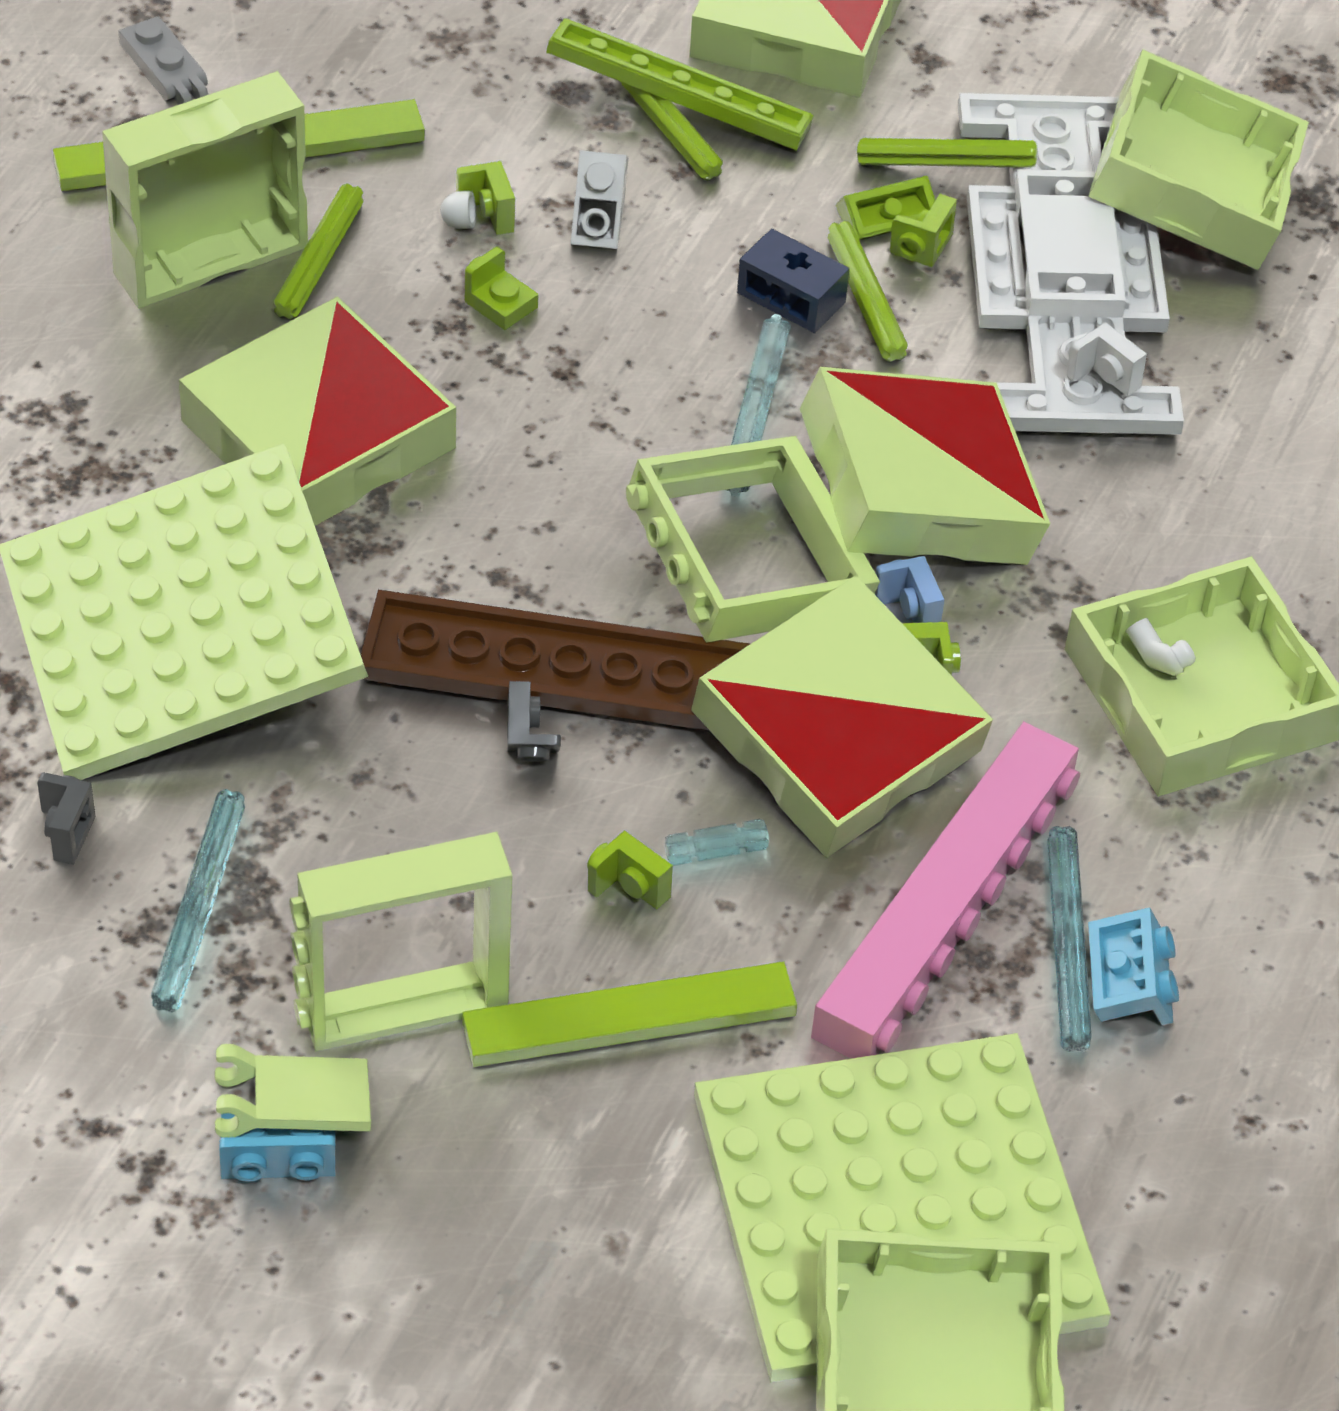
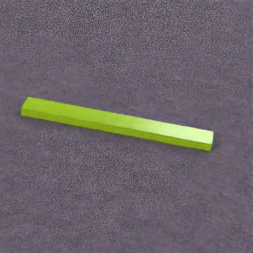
(324, 134)

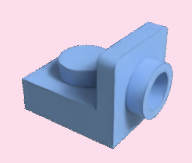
(913, 586)

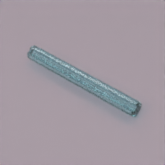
(761, 384)
(198, 901)
(1069, 939)

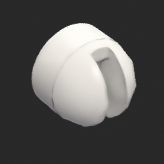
(459, 210)

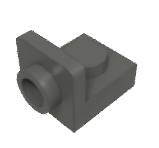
(523, 715)
(69, 813)

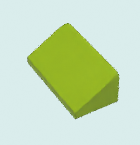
(875, 209)

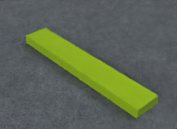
(680, 83)
(628, 1014)

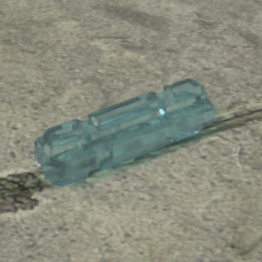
(716, 842)

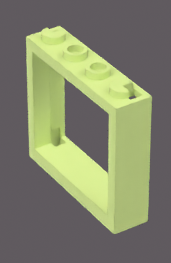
(730, 467)
(389, 882)

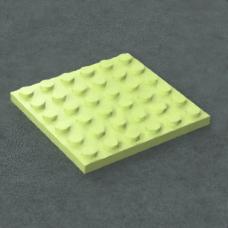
(179, 613)
(886, 1143)

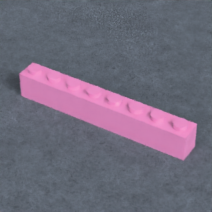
(945, 895)

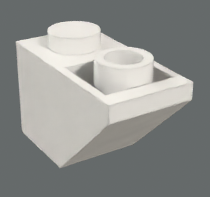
(599, 199)

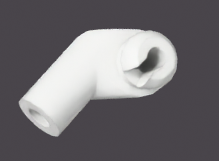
(1158, 654)

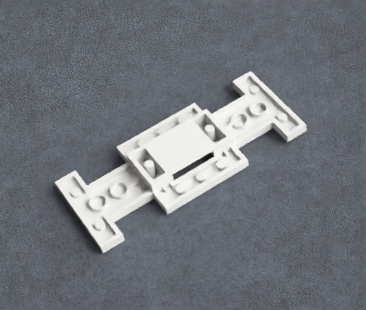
(1081, 262)

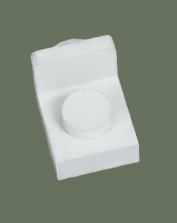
(1110, 356)

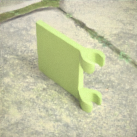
(293, 1092)

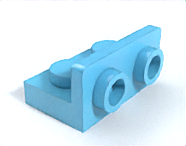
(1132, 966)
(277, 1154)

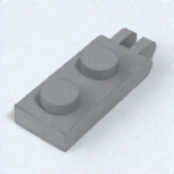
(164, 60)

